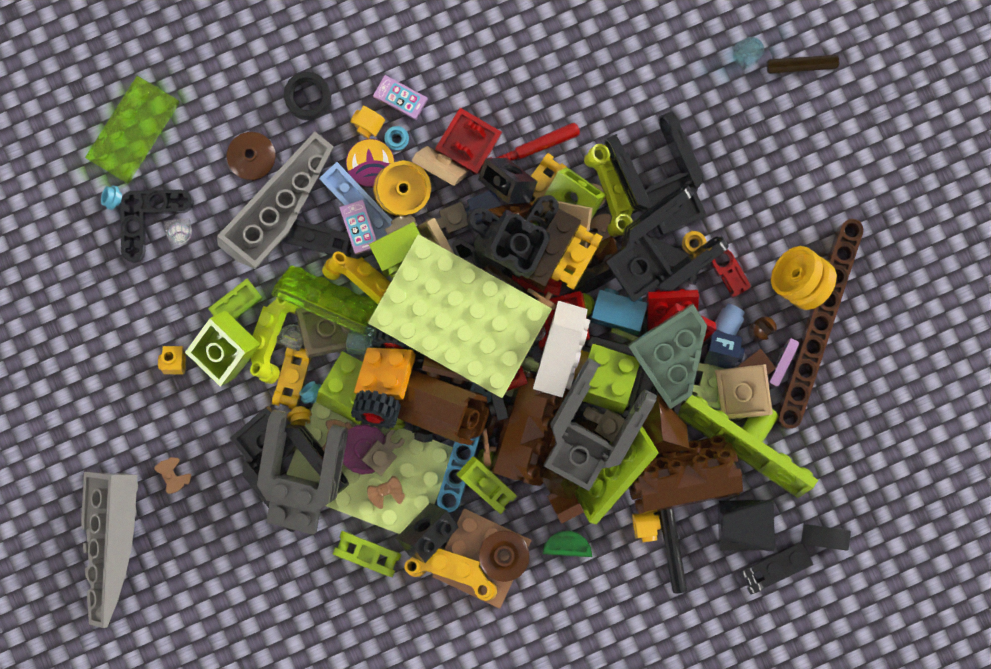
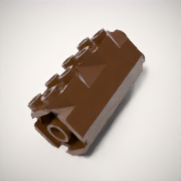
(444, 408)
(526, 434)
(688, 477)

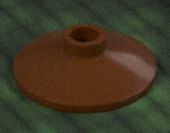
(259, 164)
(510, 568)

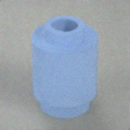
(730, 319)

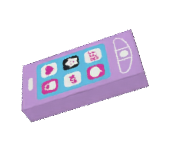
(400, 97)
(358, 226)
(783, 362)

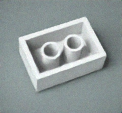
(562, 349)

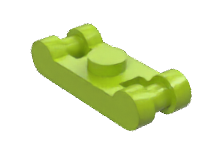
(367, 554)

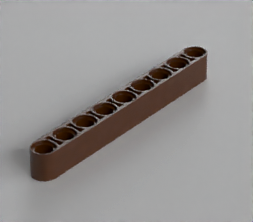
(810, 333)

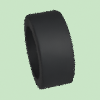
(294, 82)
(826, 537)

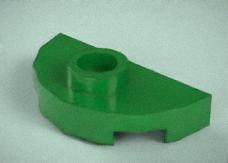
(567, 544)

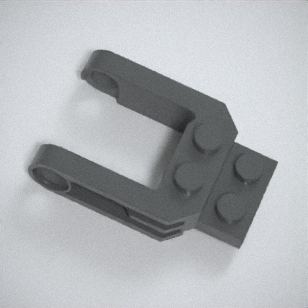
(581, 453)
(295, 500)

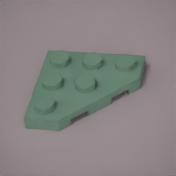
(672, 354)

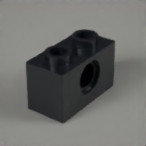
(507, 180)
(427, 532)

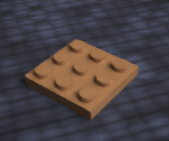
(467, 542)

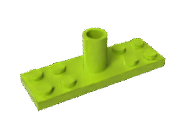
(749, 444)

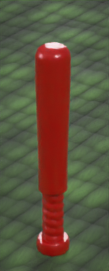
(544, 142)

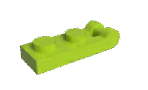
(486, 484)

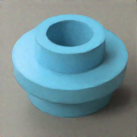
(396, 130)
(111, 197)
(309, 392)

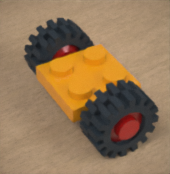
(382, 380)

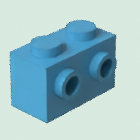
(618, 311)

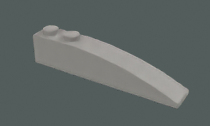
(276, 206)
(109, 525)

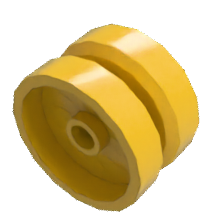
(387, 188)
(803, 278)

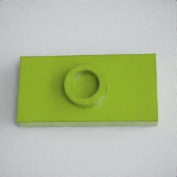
(237, 300)

